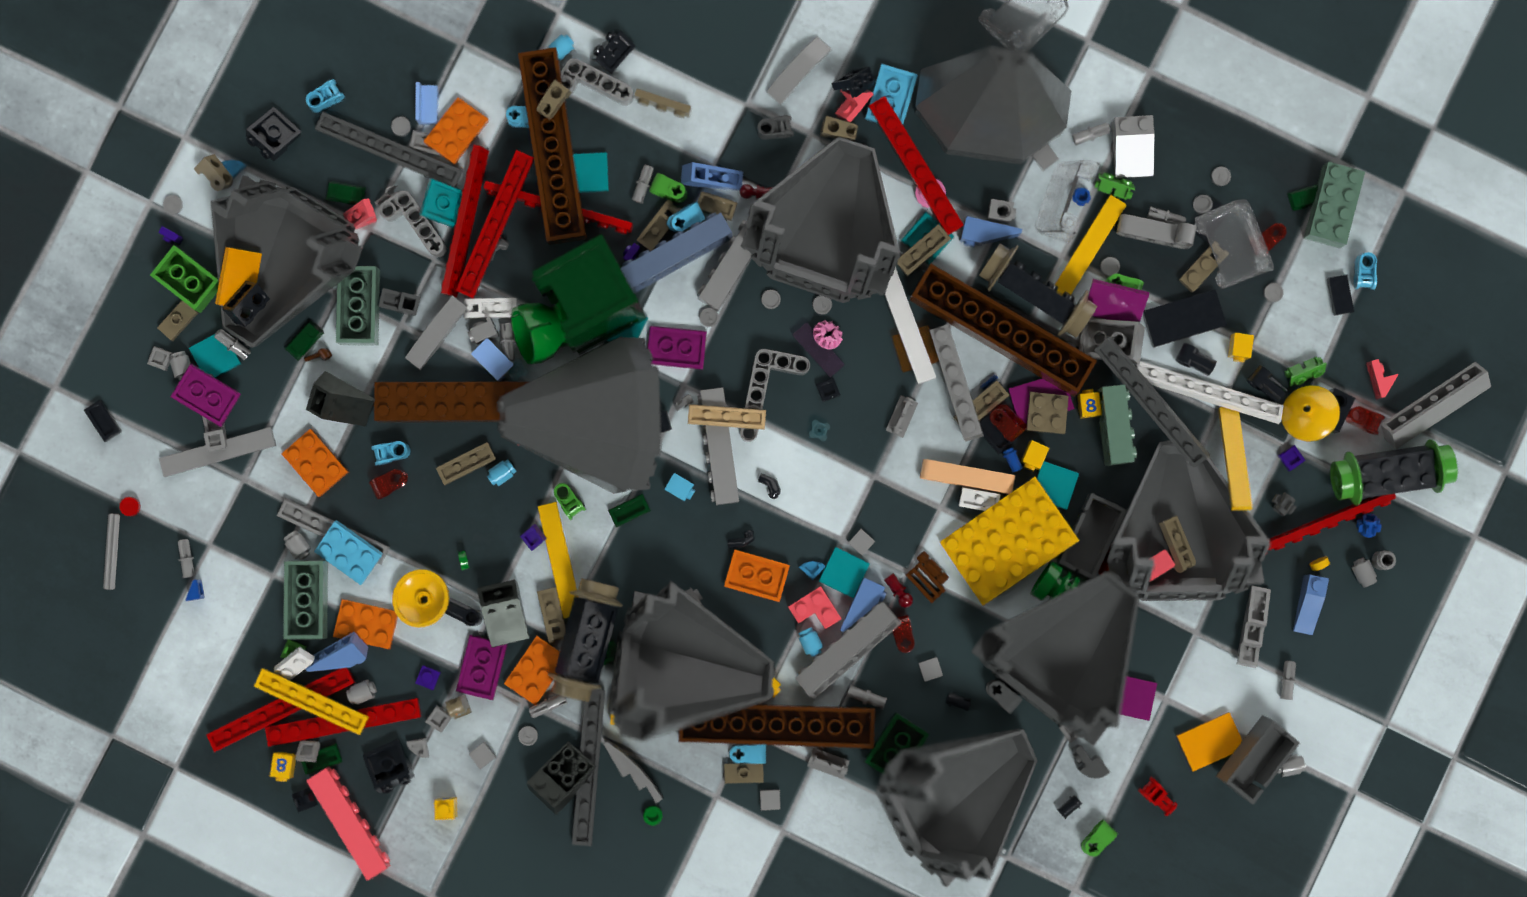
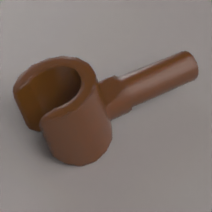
(324, 353)

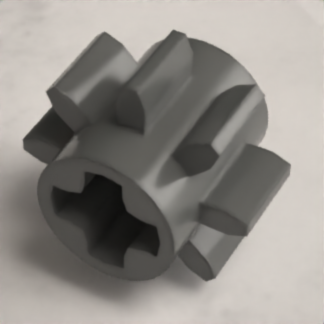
(1284, 504)

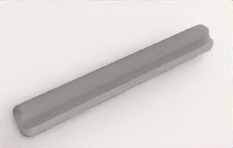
(111, 551)

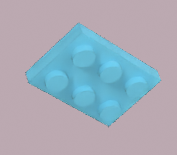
(896, 87)
(348, 552)

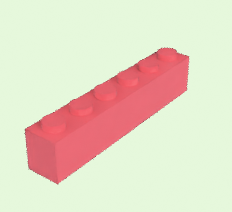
(348, 822)

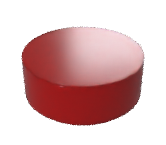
(130, 506)

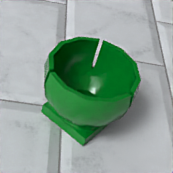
(538, 330)

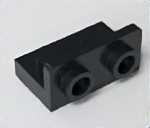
(612, 51)
(855, 81)

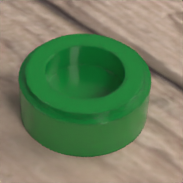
(463, 560)
(652, 815)

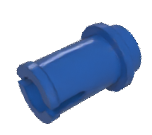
(1012, 459)

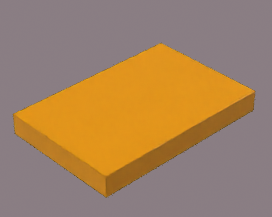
(236, 269)
(1210, 741)

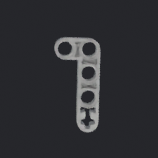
(596, 85)
(417, 225)
(1157, 232)

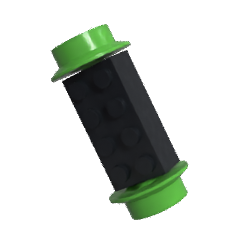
(1393, 472)

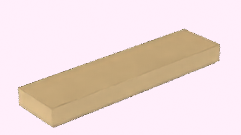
(726, 417)

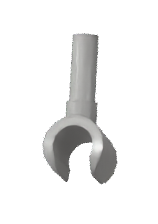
(389, 193)

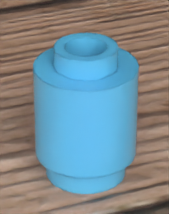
(563, 45)
(501, 472)
(810, 642)

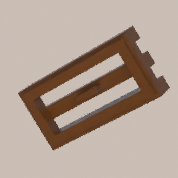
(936, 583)

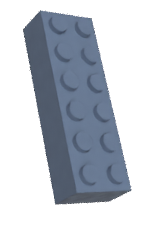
(677, 252)

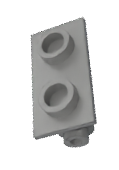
(901, 416)
(828, 763)

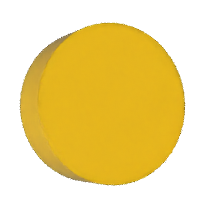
(1319, 563)

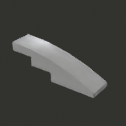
(436, 332)
(1253, 626)
(627, 765)

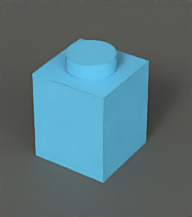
(680, 487)

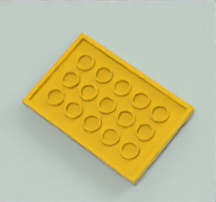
(1009, 541)

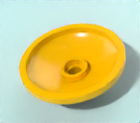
(1315, 423)
(409, 596)

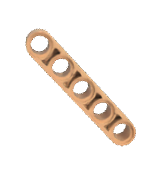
(967, 476)

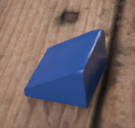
(196, 591)

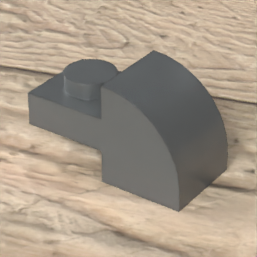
(399, 302)
(1091, 767)

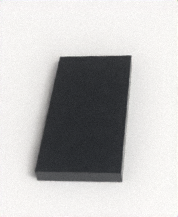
(1184, 318)

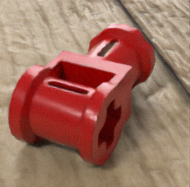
(1156, 794)

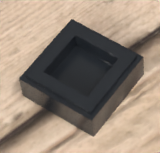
(828, 390)

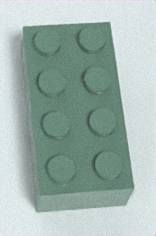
(1334, 205)
(358, 307)
(1115, 426)
(305, 599)

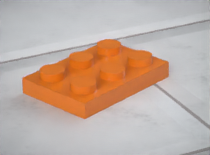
(456, 131)
(315, 462)
(756, 575)
(370, 623)
(531, 673)

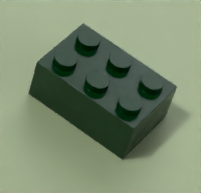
(897, 736)

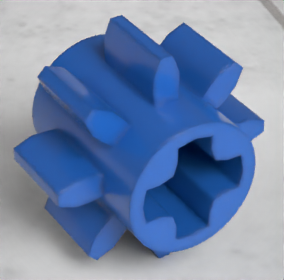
(1368, 525)

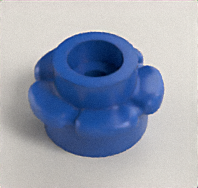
(1081, 201)

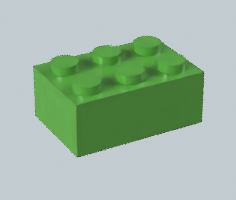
(186, 279)

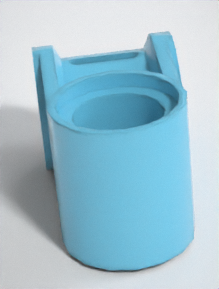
(326, 97)
(522, 118)
(688, 216)
(1364, 275)
(386, 452)
(751, 753)

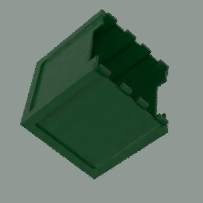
(591, 294)

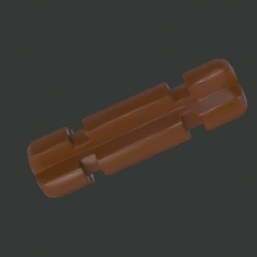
(932, 567)

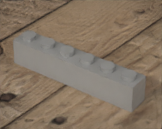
(727, 273)
(956, 383)
(1435, 405)
(720, 453)
(847, 650)

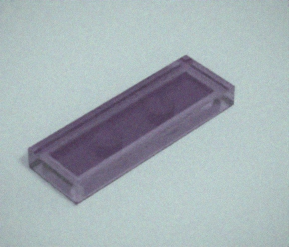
(824, 357)

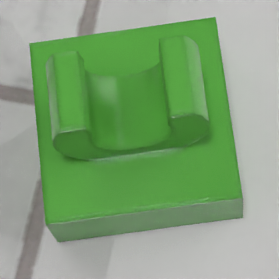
(290, 647)

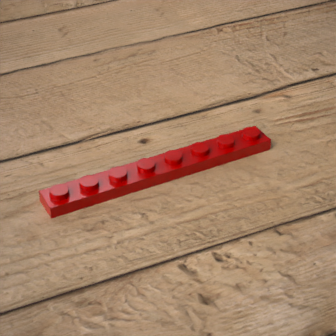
(915, 165)
(465, 220)
(602, 220)
(495, 224)
(1330, 520)
(275, 711)
(321, 727)

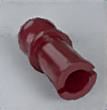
(747, 191)
(904, 599)

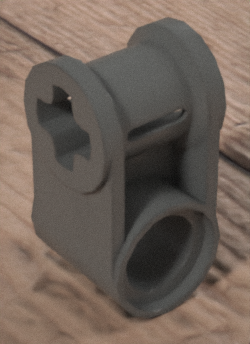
(777, 127)
(1005, 697)

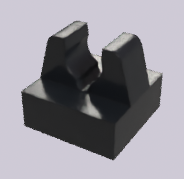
(304, 799)

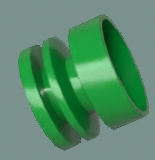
(1051, 582)

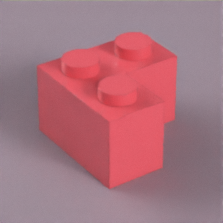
(817, 603)

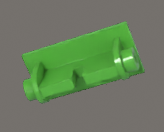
(1122, 186)
(1313, 368)

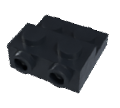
(272, 134)
(388, 767)

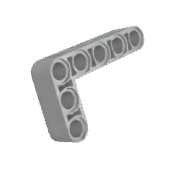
(762, 386)

